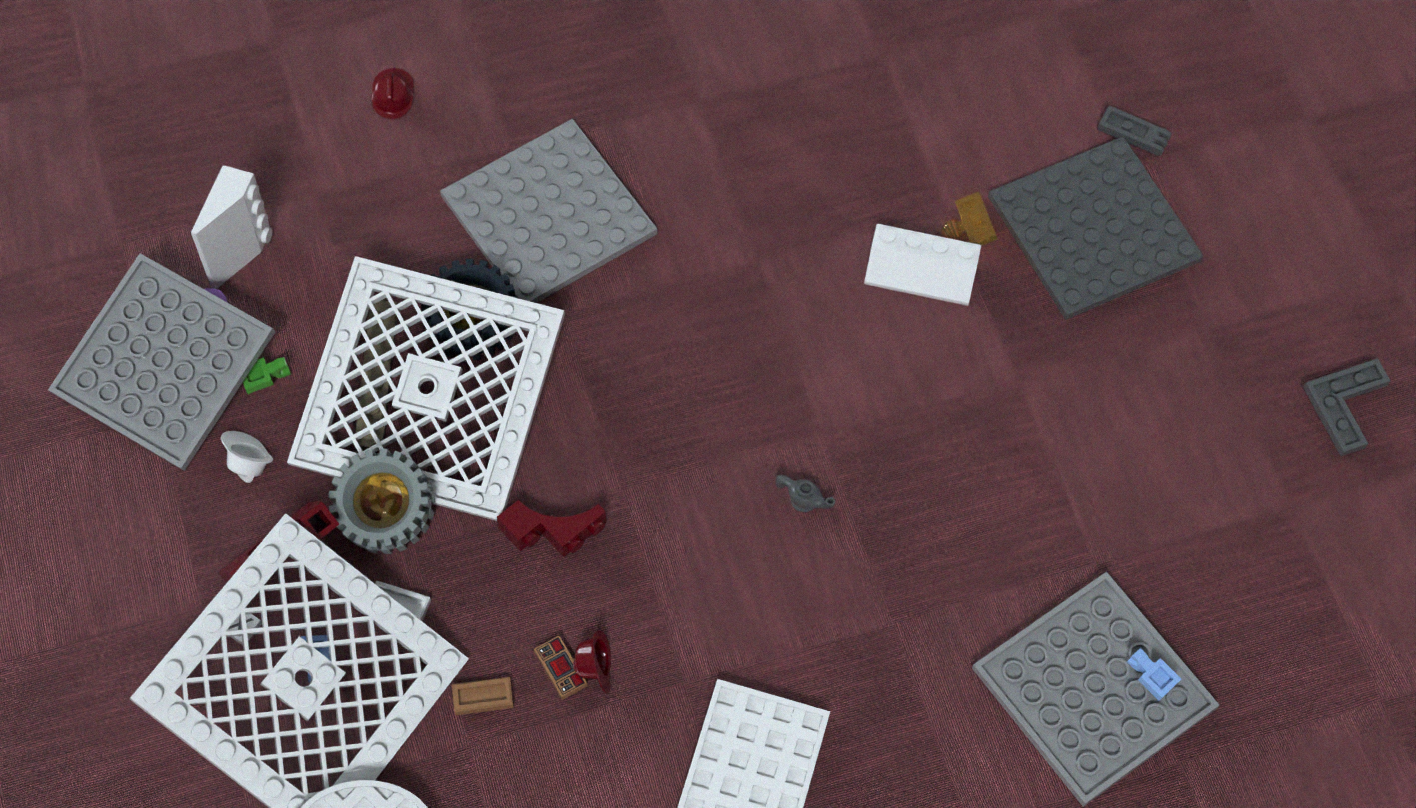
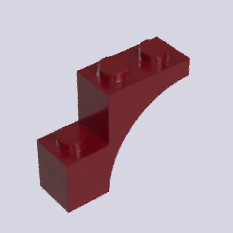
(566, 534)

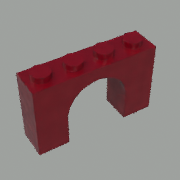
(313, 517)

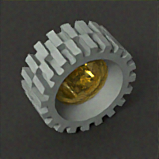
(373, 475)

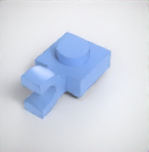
(1156, 677)

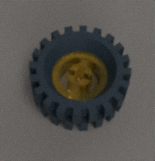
(479, 277)

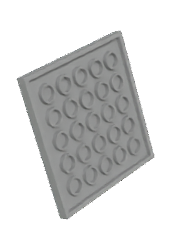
(549, 212)
(162, 361)
(1081, 699)

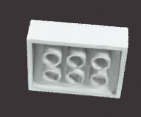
(231, 225)

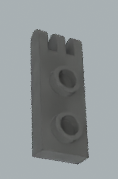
(1134, 130)

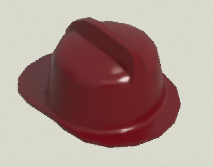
(392, 93)
(594, 660)

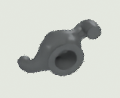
(804, 494)

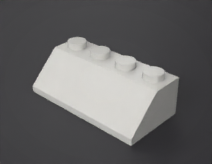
(922, 264)

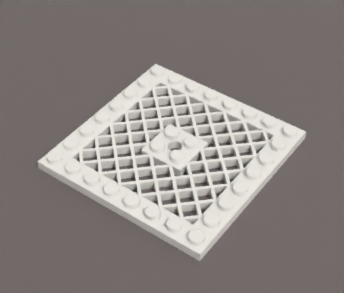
(332, 374)
(290, 539)

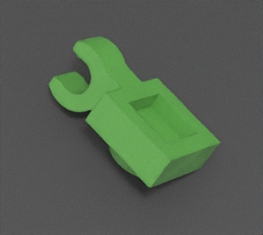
(262, 374)

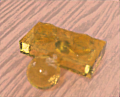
(974, 221)

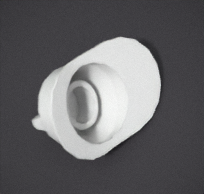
(245, 455)

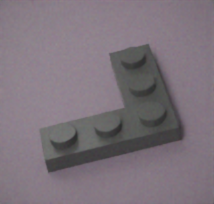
(1328, 398)

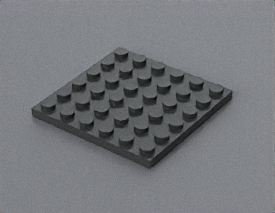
(1095, 227)

